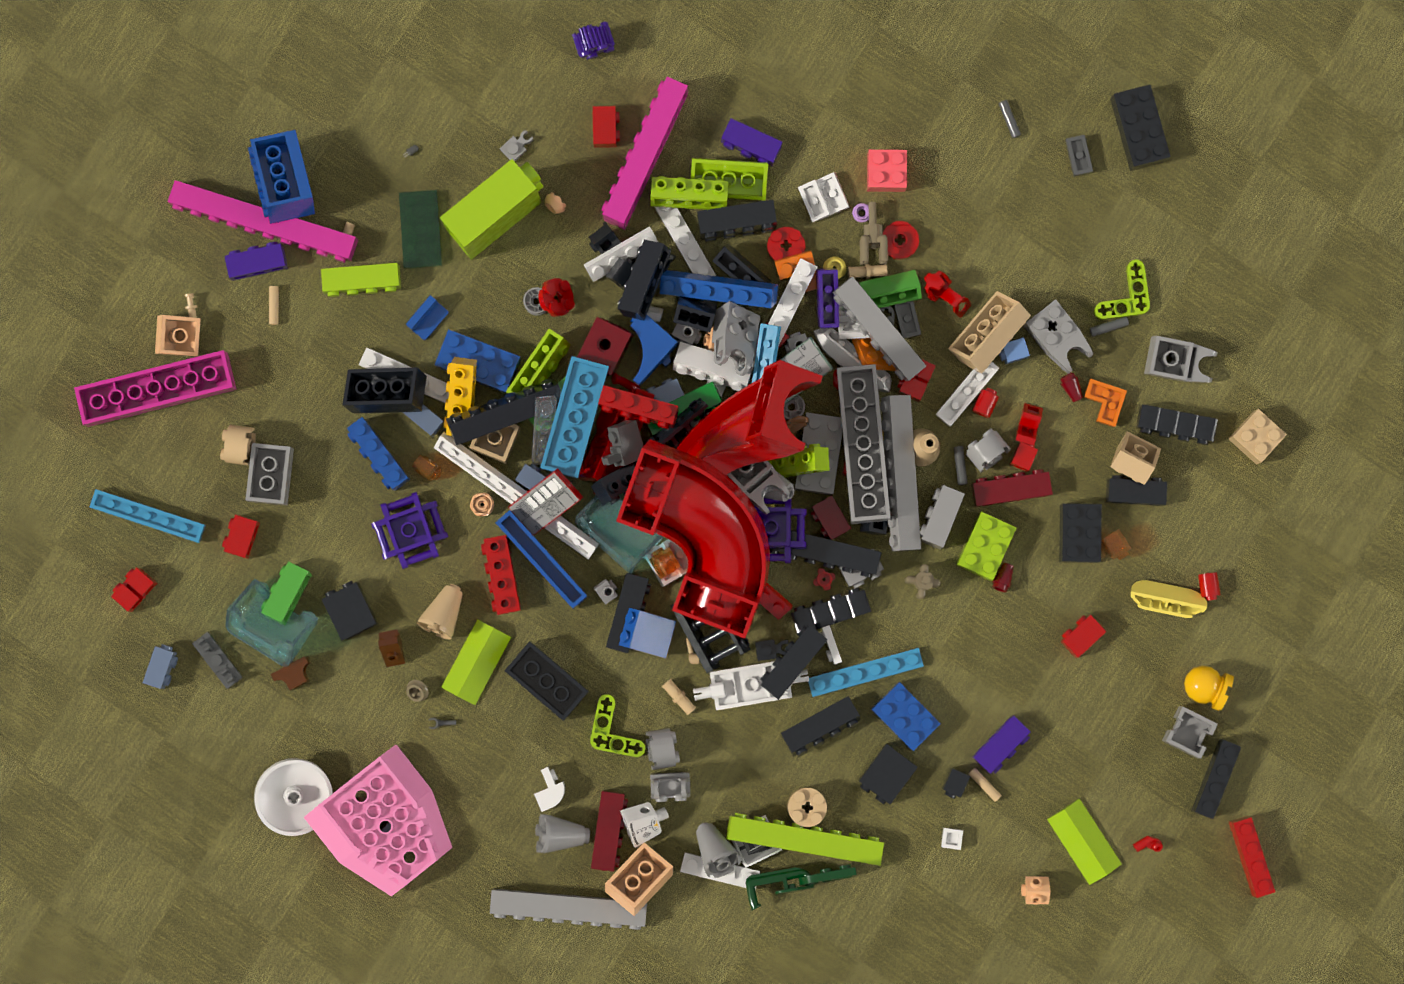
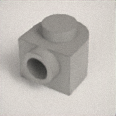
(606, 590)

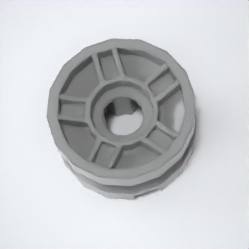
(528, 302)
(799, 408)

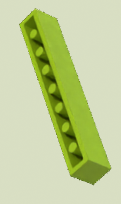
(805, 840)

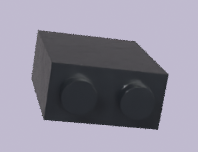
(695, 313)
(349, 610)
(887, 774)

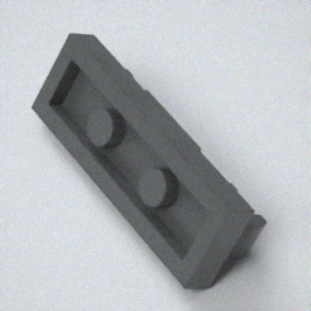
(217, 660)

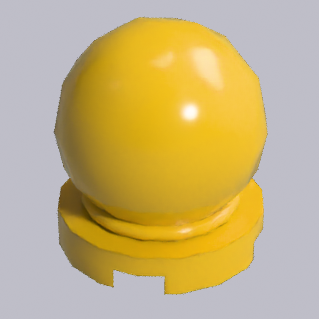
(1206, 686)

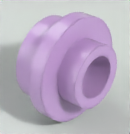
(857, 208)

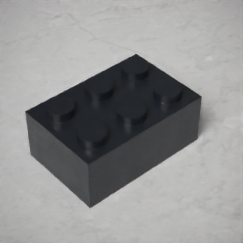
(1080, 533)

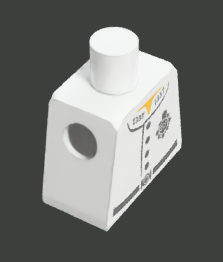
(643, 822)

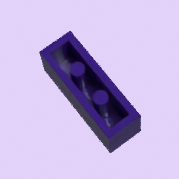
(751, 142)
(256, 261)
(826, 305)
(1001, 745)

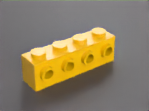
(460, 387)

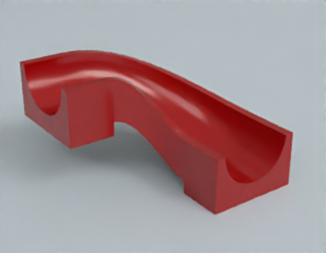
(751, 422)
(712, 525)

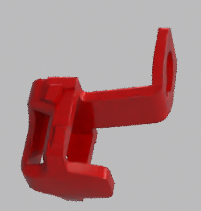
(938, 287)

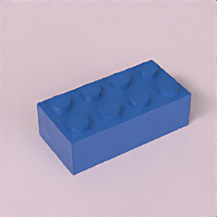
(494, 366)

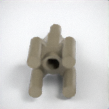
(873, 238)
(923, 581)

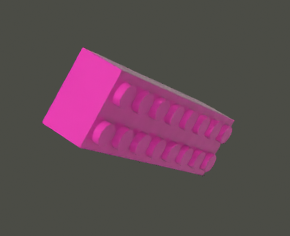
(645, 153)
(155, 388)

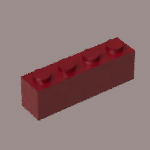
(1011, 489)
(608, 831)

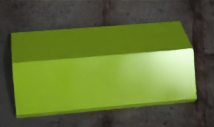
(744, 178)
(476, 662)
(1084, 841)

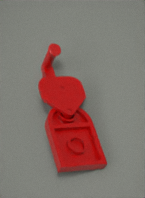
(592, 465)

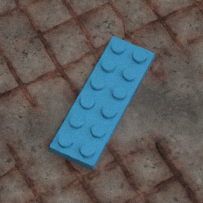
(574, 417)

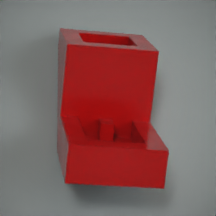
(1028, 424)

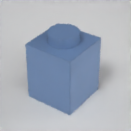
(1014, 351)

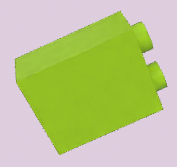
(493, 207)

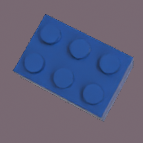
(906, 716)

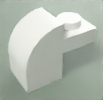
(553, 794)

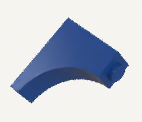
(655, 344)

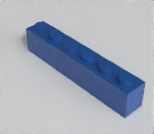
(718, 289)
(541, 559)

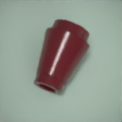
(1071, 386)
(1003, 578)

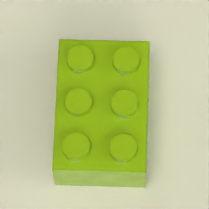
(986, 546)

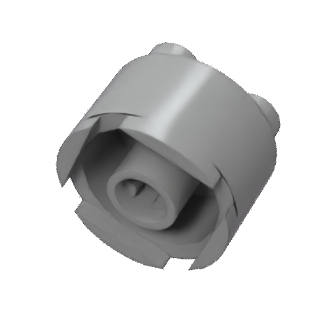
(987, 451)
(661, 748)

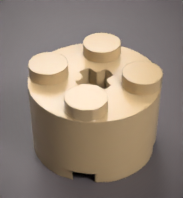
(237, 444)
(814, 815)

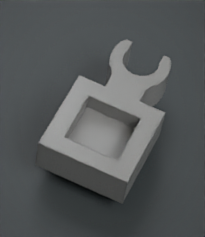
(514, 148)

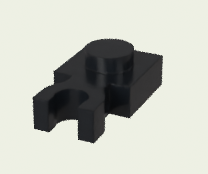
(768, 649)

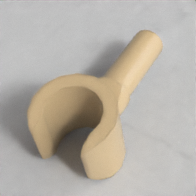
(693, 658)

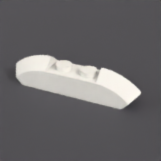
(845, 354)

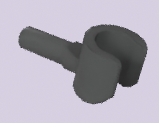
(441, 723)

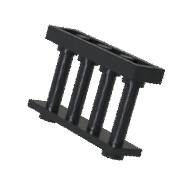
(695, 409)
(701, 643)

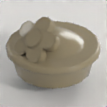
(417, 690)

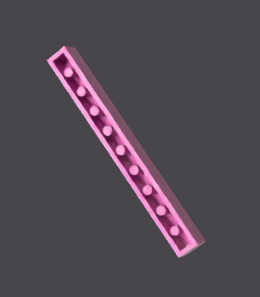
(251, 217)

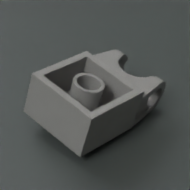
(735, 336)
(1057, 342)
(1183, 363)
(758, 482)
(670, 786)

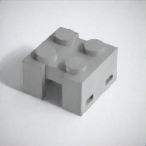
(1189, 732)

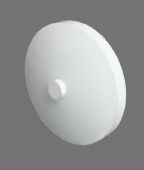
(289, 793)

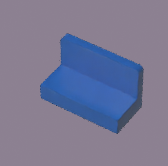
(427, 318)

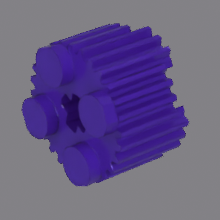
(593, 40)

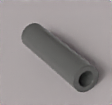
(1009, 119)
(1109, 326)
(960, 465)

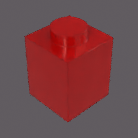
(1024, 456)

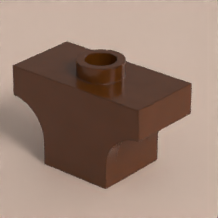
(391, 648)
(294, 674)

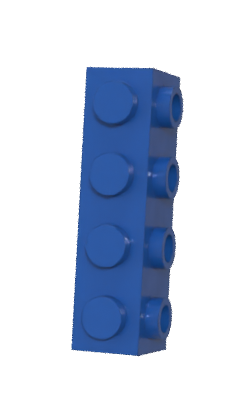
(377, 452)

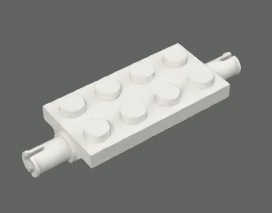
(741, 686)

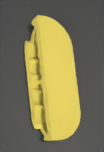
(1167, 599)

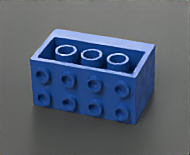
(281, 177)

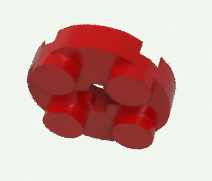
(908, 233)
(783, 234)
(565, 297)

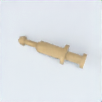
(191, 307)

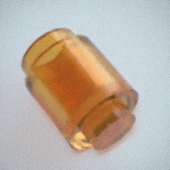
(427, 468)

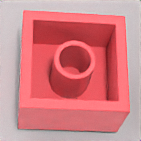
(886, 170)

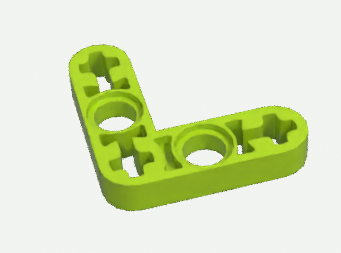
(1130, 302)
(605, 732)

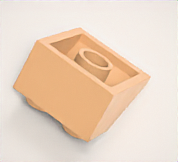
(177, 335)

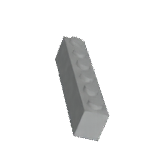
(879, 329)

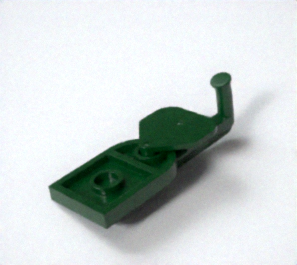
(805, 880)

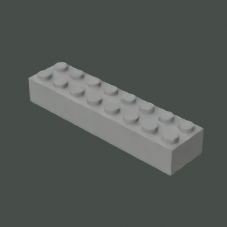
(863, 444)

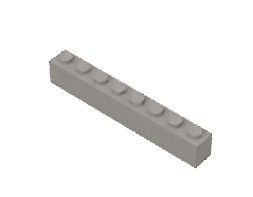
(900, 472)
(564, 907)

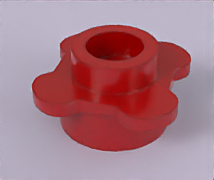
(823, 574)

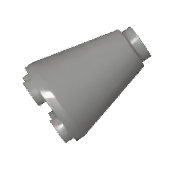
(559, 834)

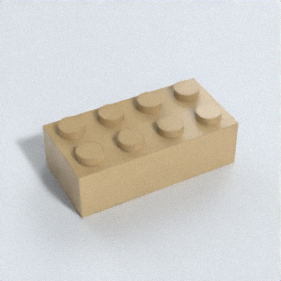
(989, 332)

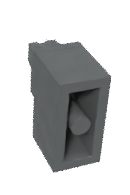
(626, 443)

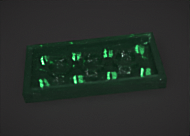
(420, 229)

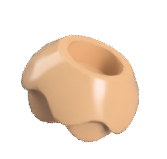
(554, 203)
(476, 501)

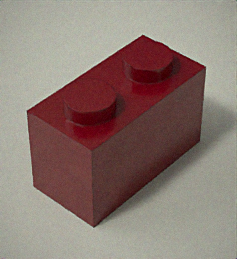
(830, 518)

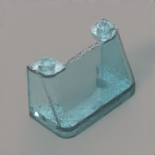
(619, 541)
(264, 634)

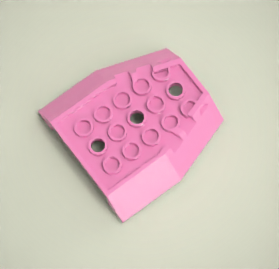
(393, 795)

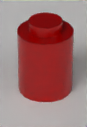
(986, 403)
(1209, 586)

